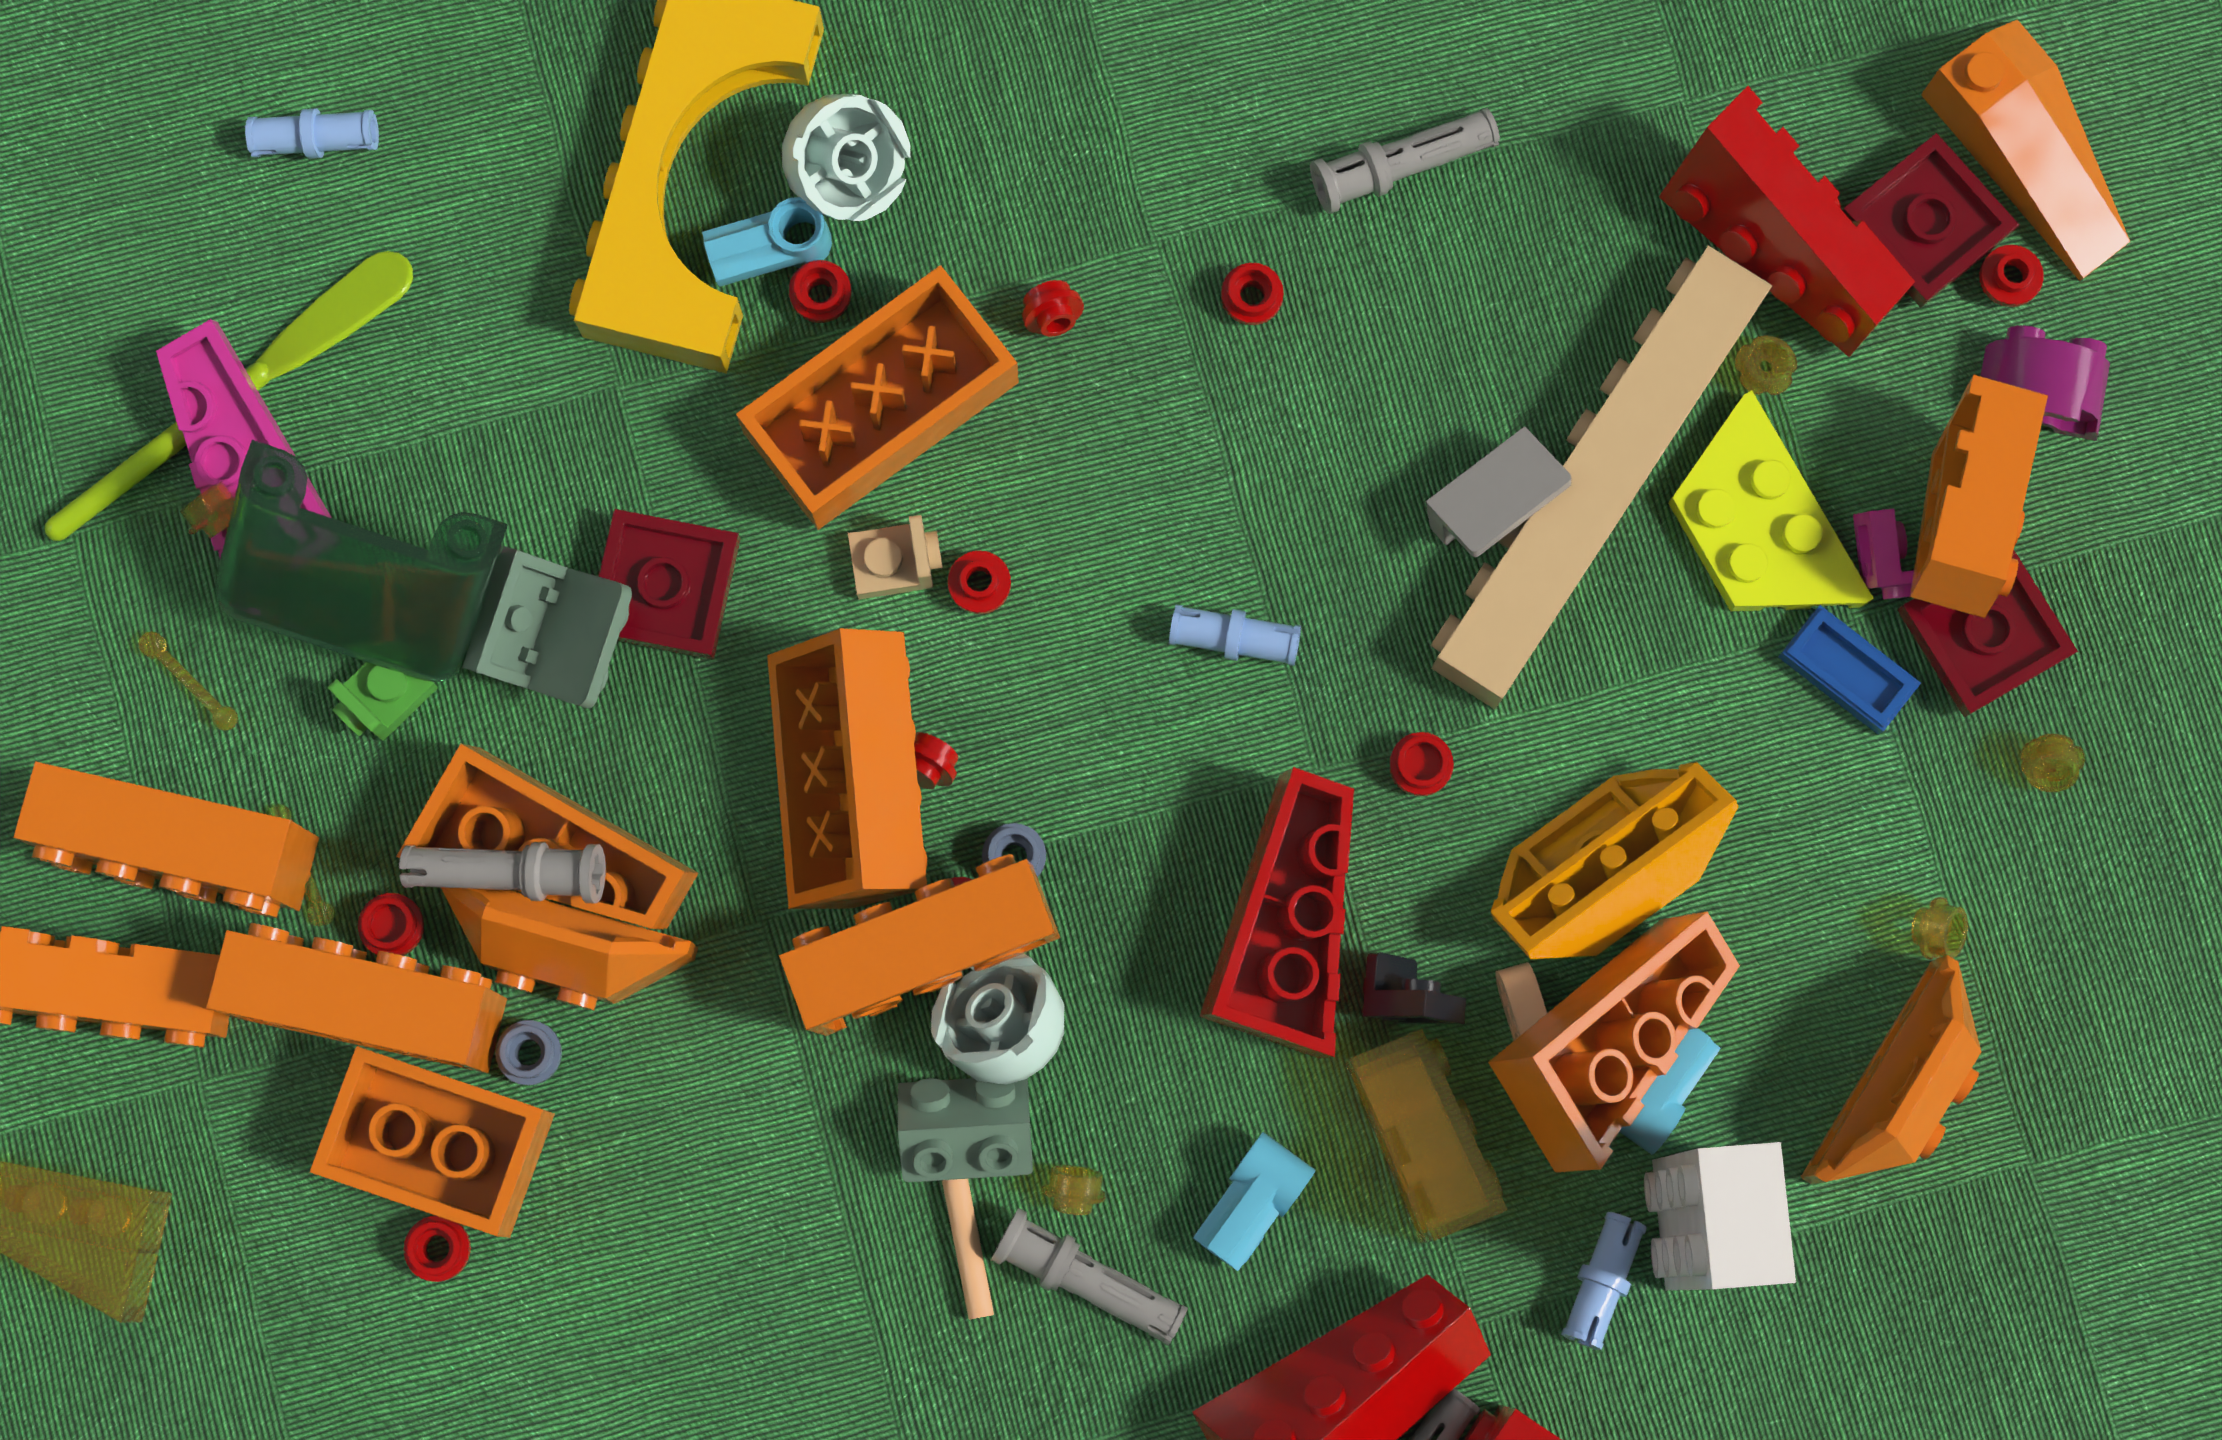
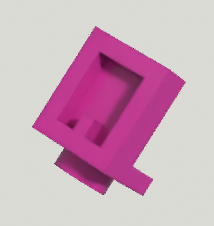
(1880, 546)

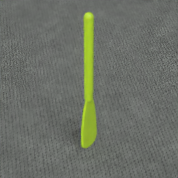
(327, 321)

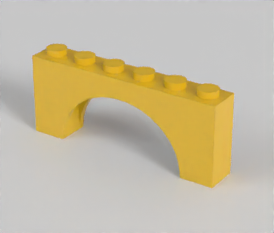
(636, 284)

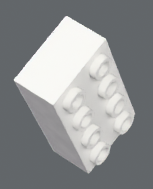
(1721, 1218)

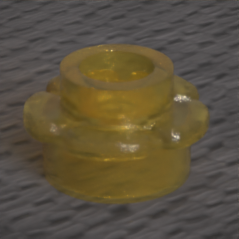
(1775, 352)
(209, 510)
(2052, 762)
(1940, 929)
(1074, 1189)

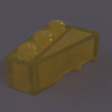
(1426, 1136)
(84, 1234)

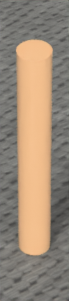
(968, 1248)

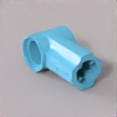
(759, 243)
(1669, 1091)
(1260, 1191)

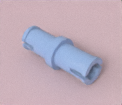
(312, 133)
(1234, 635)
(1604, 1280)

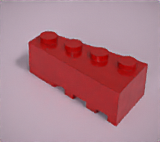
(1785, 225)
(1286, 930)
(1360, 1378)

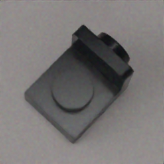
(1399, 997)

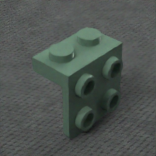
(548, 628)

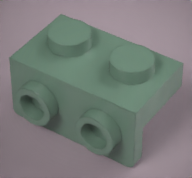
(963, 1129)

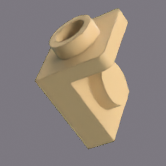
(894, 559)

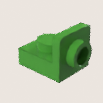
(378, 699)

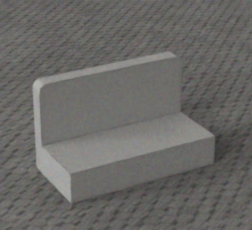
(1497, 493)

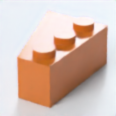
(1977, 497)

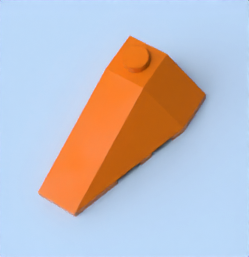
(2023, 129)

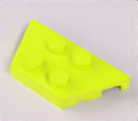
(1761, 522)

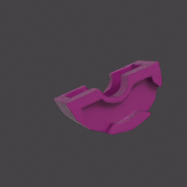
(2068, 372)

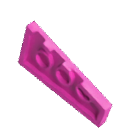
(219, 411)

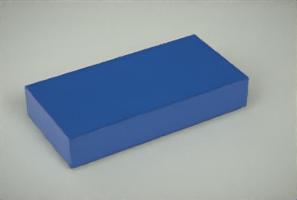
(1849, 670)

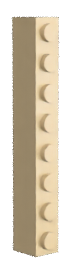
(1606, 471)

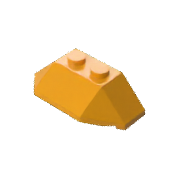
(1611, 861)

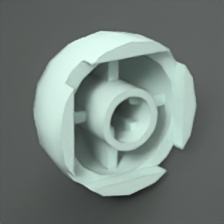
(846, 156)
(1000, 1021)

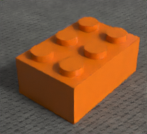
(432, 1143)

